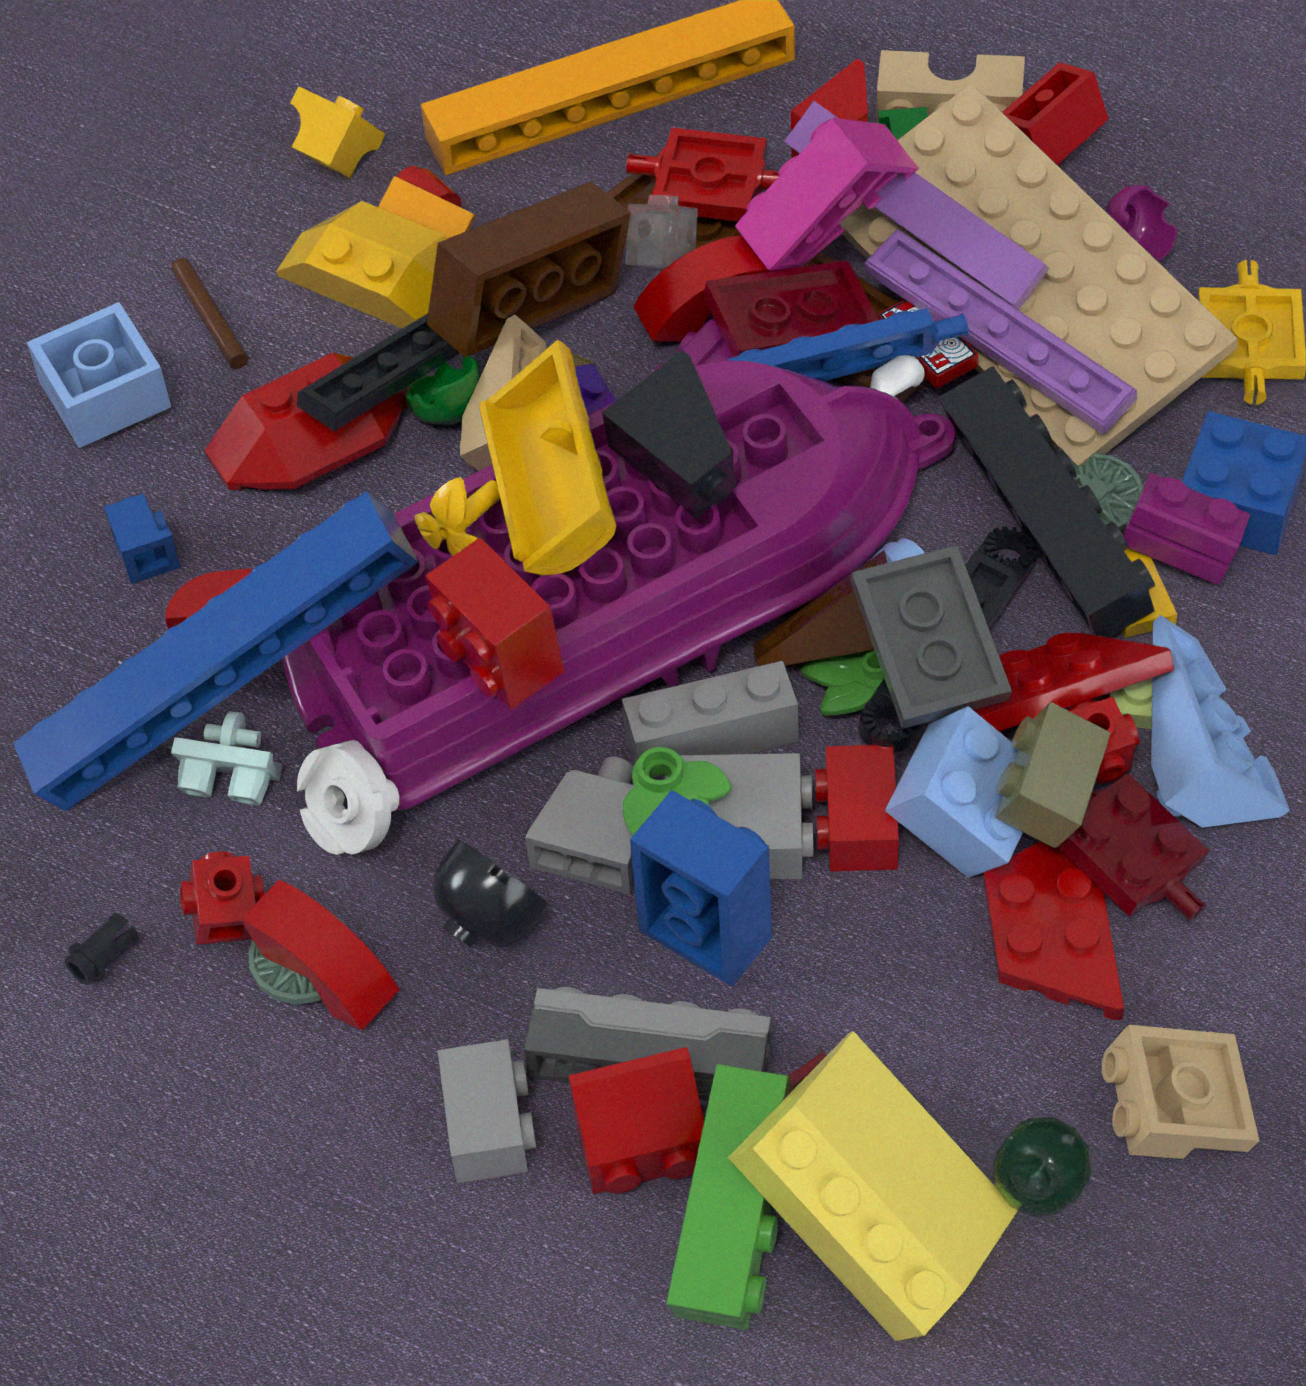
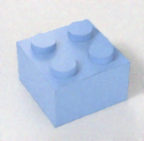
(99, 374)
(952, 795)

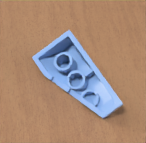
(1199, 743)

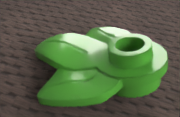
(849, 679)
(688, 778)

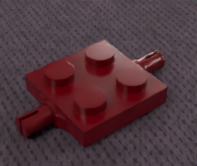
(1136, 849)

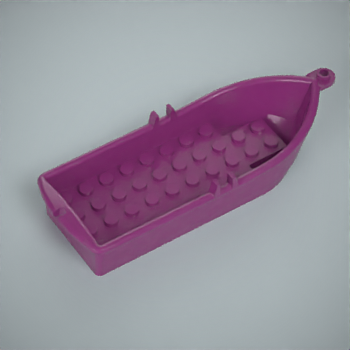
(812, 501)

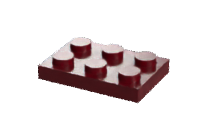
(786, 305)

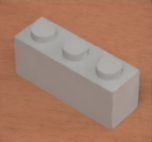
(716, 715)

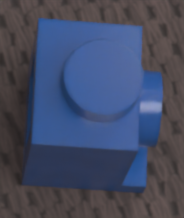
(141, 538)

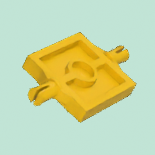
(1267, 331)

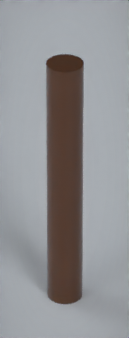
(209, 313)

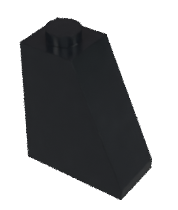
(673, 436)

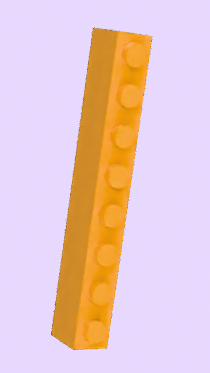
(607, 82)

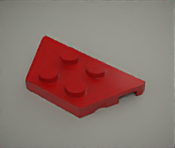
(1071, 672)
(1052, 930)

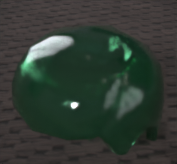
(1042, 1166)

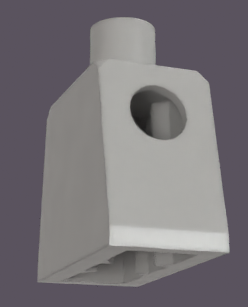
(584, 828)

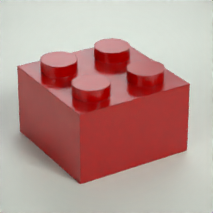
(494, 624)

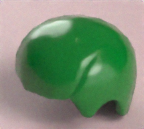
(445, 395)

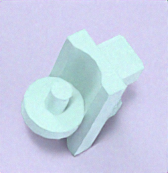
(249, 767)

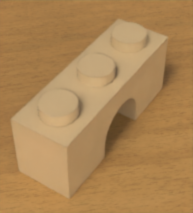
(909, 83)

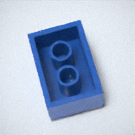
(702, 886)

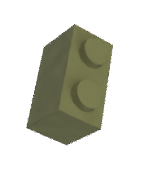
(1051, 774)

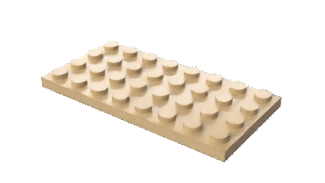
(1100, 282)

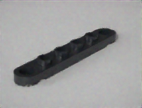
(994, 585)

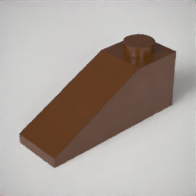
(822, 629)

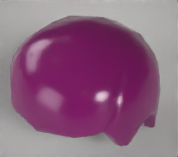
(1143, 218)

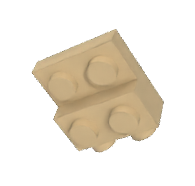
(1179, 1092)

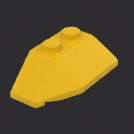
(367, 263)

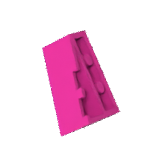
(820, 189)

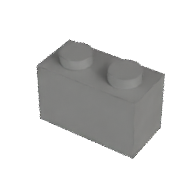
(483, 1110)

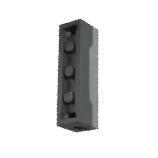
(588, 1031)

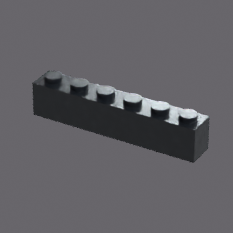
(1048, 504)

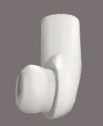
(898, 375)

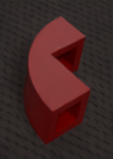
(675, 297)
(317, 945)

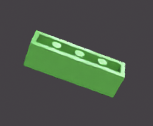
(725, 1215)

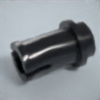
(96, 953)

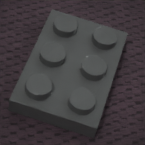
(930, 636)

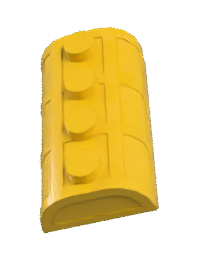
(547, 466)

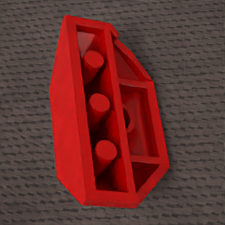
(280, 446)

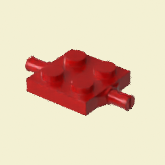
(708, 171)

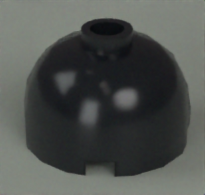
(483, 899)

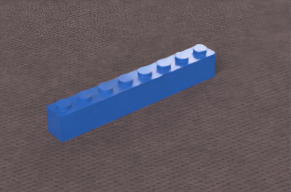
(215, 651)

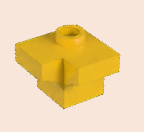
(333, 132)

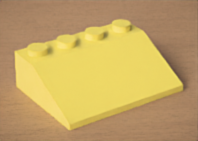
(876, 1189)

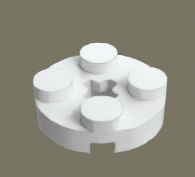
(370, 798)

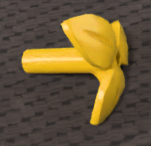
(455, 514)

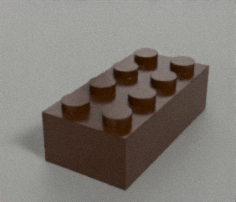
(527, 266)

